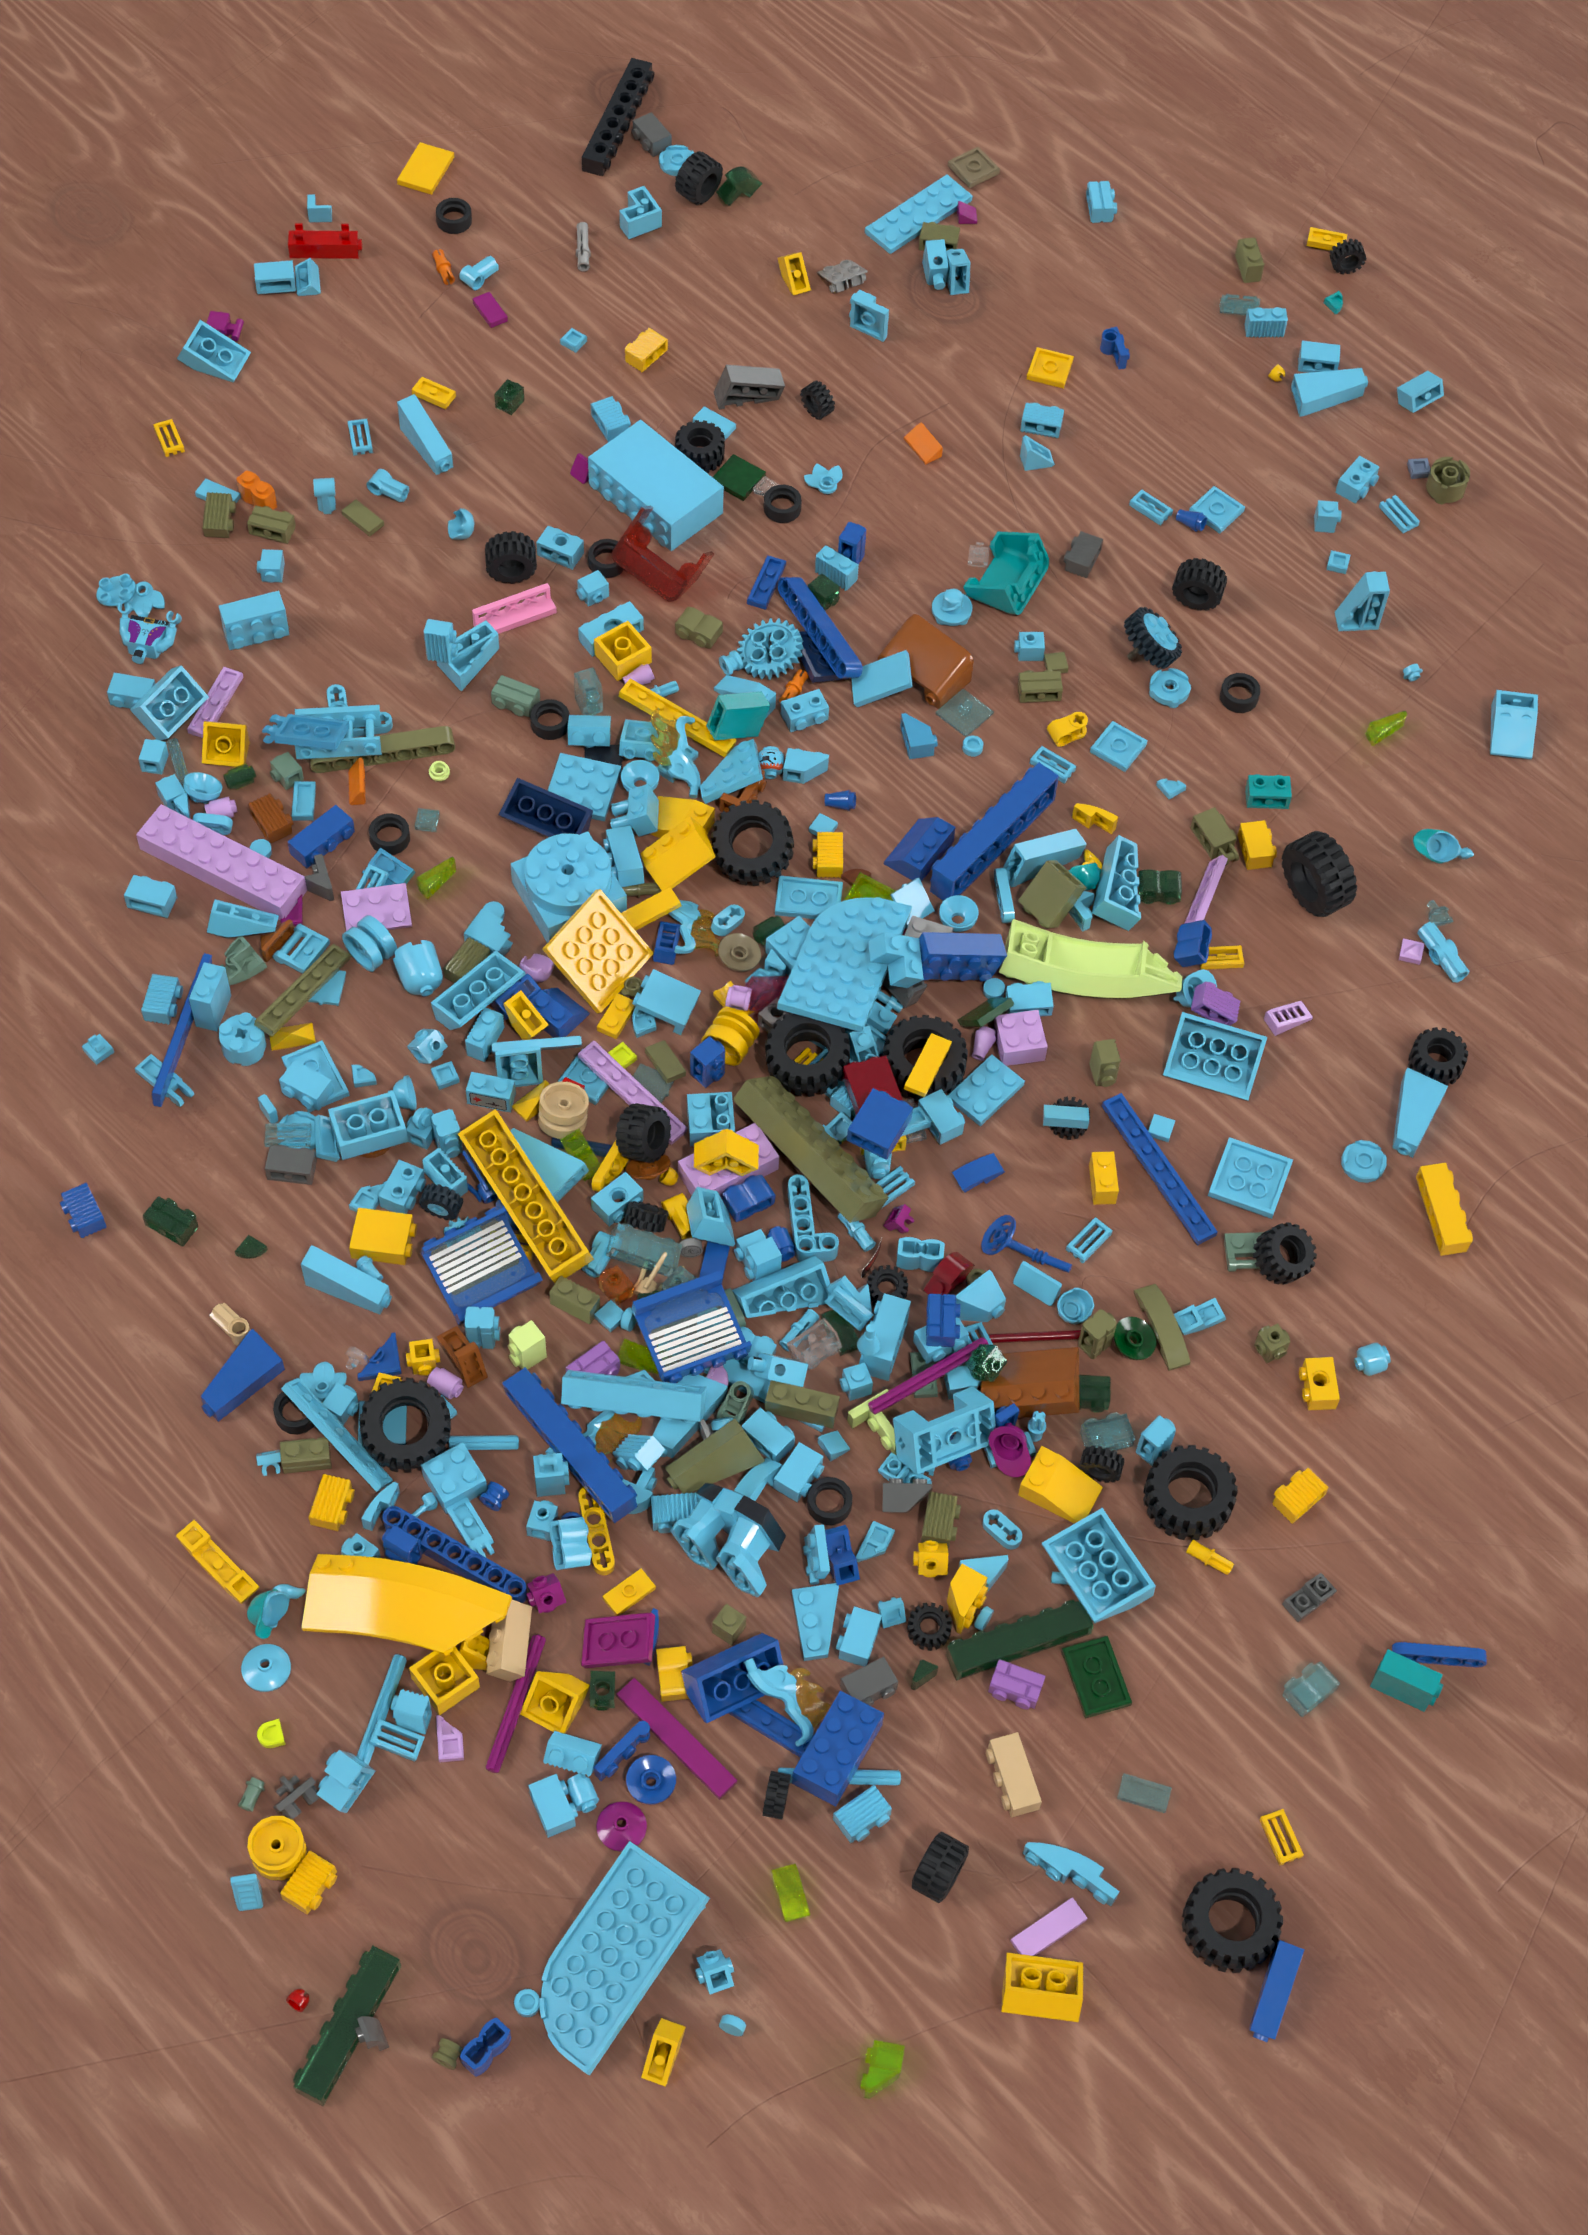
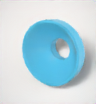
(637, 771)
(202, 787)
(959, 906)

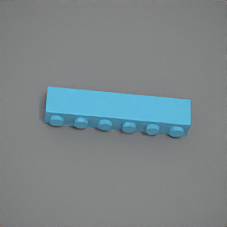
(633, 1396)

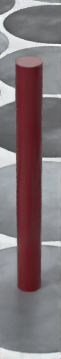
(1035, 1336)

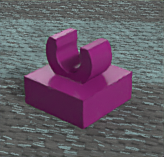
(897, 1218)

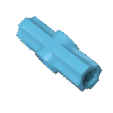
(1443, 952)

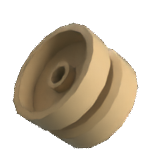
(562, 1109)

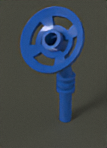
(1005, 1240)

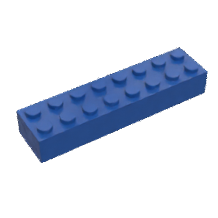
(994, 832)

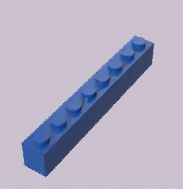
(566, 1438)

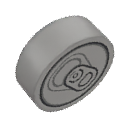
(691, 1247)

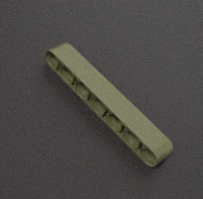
(395, 748)

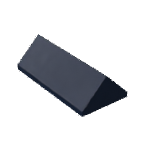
(544, 811)

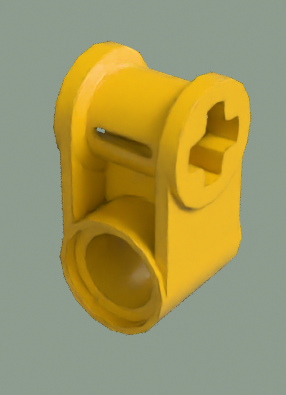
(1067, 730)

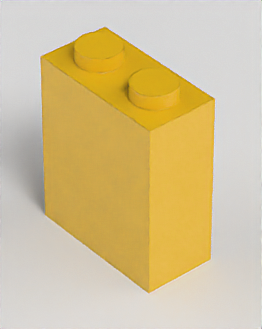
(382, 1236)

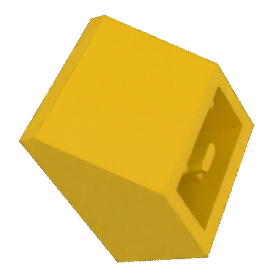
(966, 1595)

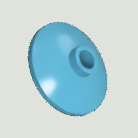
(266, 1678)

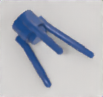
(485, 1191)

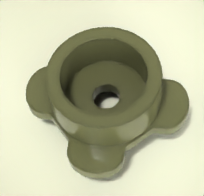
(632, 986)

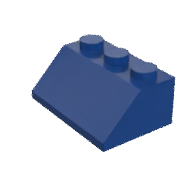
(921, 847)

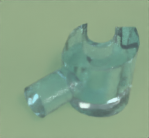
(1438, 914)

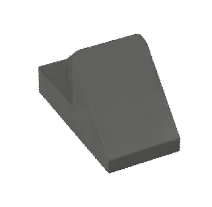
(319, 881)

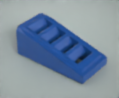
(666, 943)

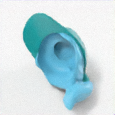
(1439, 846)
(270, 1607)

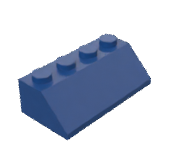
(721, 1681)

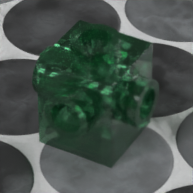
(986, 1363)

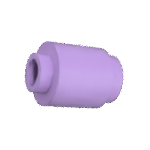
(221, 806)
(445, 1382)

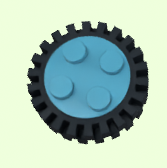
(1152, 638)

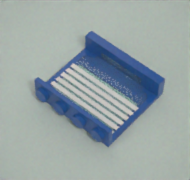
(479, 1264)
(690, 1328)

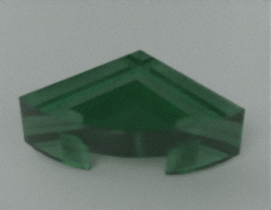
(250, 1248)

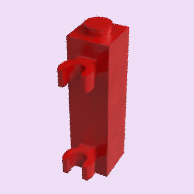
(324, 244)

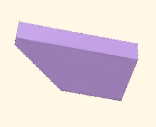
(449, 1741)

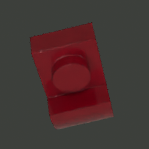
(948, 1274)

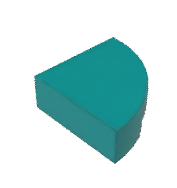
(1334, 302)

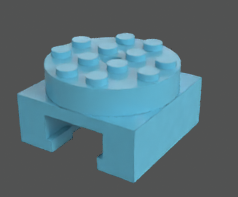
(561, 877)

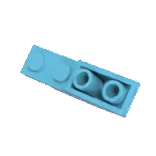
(1062, 1863)

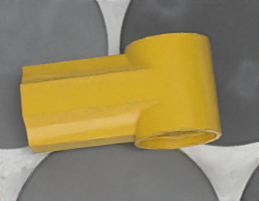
(678, 1214)

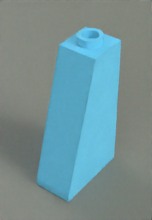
(1326, 389)
(423, 434)
(1029, 856)
(1416, 1108)
(554, 1166)
(344, 1281)
(676, 1433)

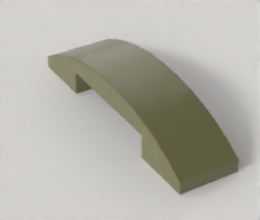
(1164, 1325)

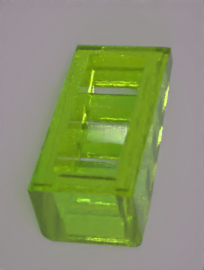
(1384, 727)
(433, 879)

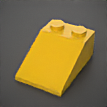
(676, 810)
(1059, 1486)

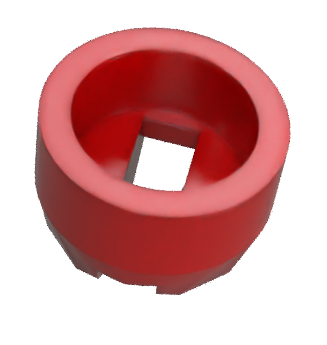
(298, 2000)

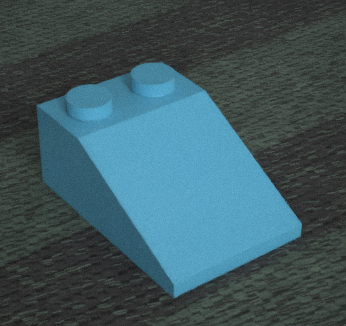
(213, 353)
(521, 1065)

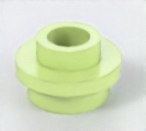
(439, 766)

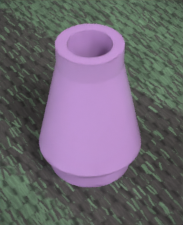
(642, 675)
(983, 1042)

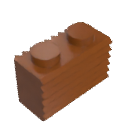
(270, 818)

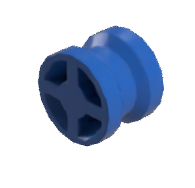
(494, 1496)

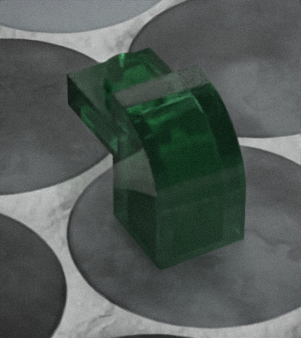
(738, 181)

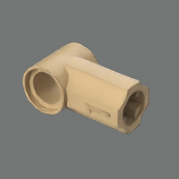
(230, 1322)

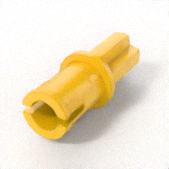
(1209, 1557)

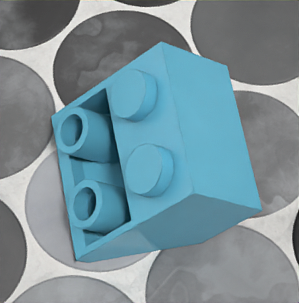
(709, 1114)
(709, 1217)

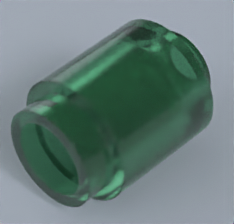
(239, 776)
(767, 928)

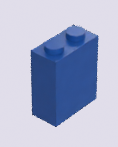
(880, 1123)

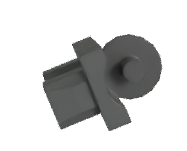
(287, 1804)

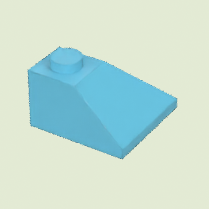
(981, 1299)

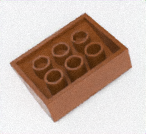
(1037, 1382)

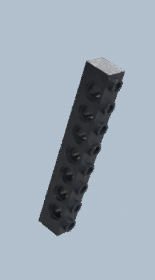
(617, 117)

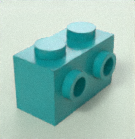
(1268, 791)

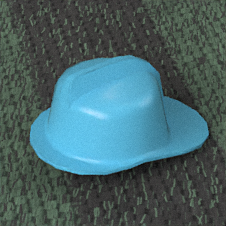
(1186, 994)

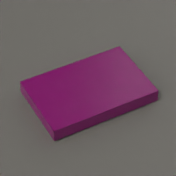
(618, 1640)

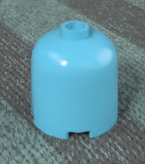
(418, 968)

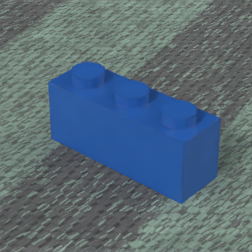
(321, 836)

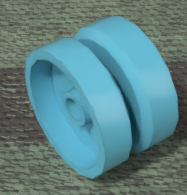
(369, 943)

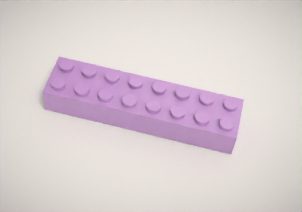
(221, 862)

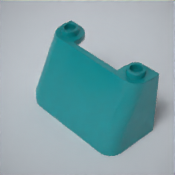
(1013, 573)

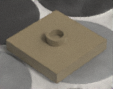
(973, 167)

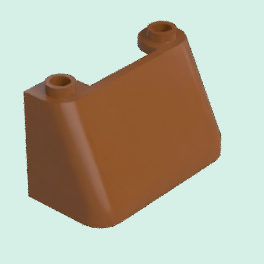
(935, 659)

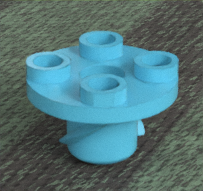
(952, 608)

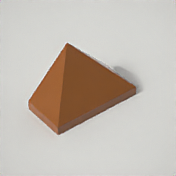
(275, 940)

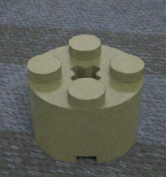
(1447, 480)

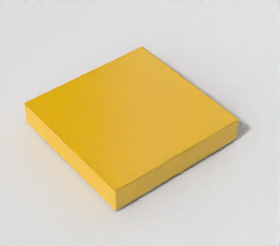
(1050, 367)

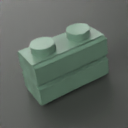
(515, 696)

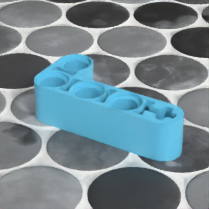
(804, 1218)

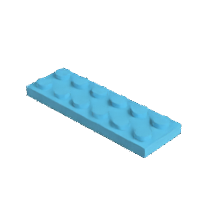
(927, 206)

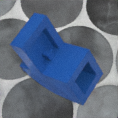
(841, 1557)

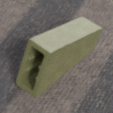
(714, 1459)

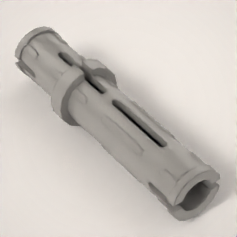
(582, 252)

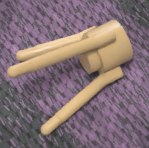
(648, 1285)

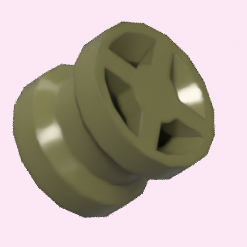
(447, 2054)

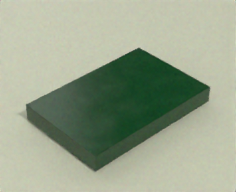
(1096, 1677)

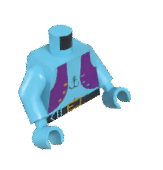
(145, 635)

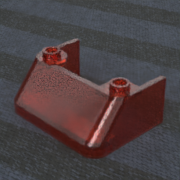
(649, 568)

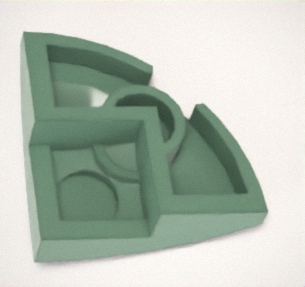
(242, 961)

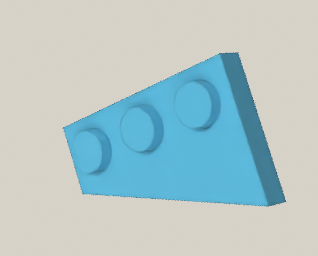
(815, 1618)

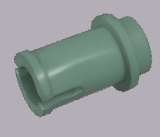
(251, 1794)

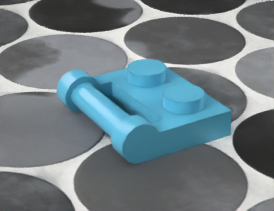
(307, 951)

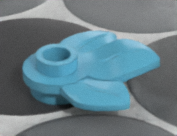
(824, 480)
(143, 602)
(323, 1380)

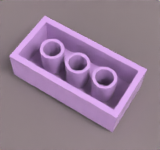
(767, 1163)

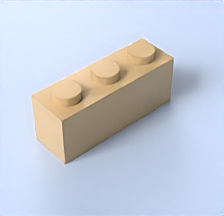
(510, 1643)
(1013, 1775)

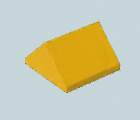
(224, 743)

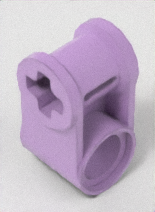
(738, 997)

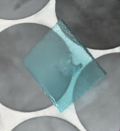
(964, 712)

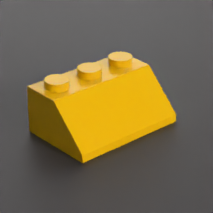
(678, 854)
(1042, 1987)

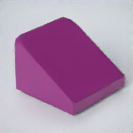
(966, 213)
(580, 469)

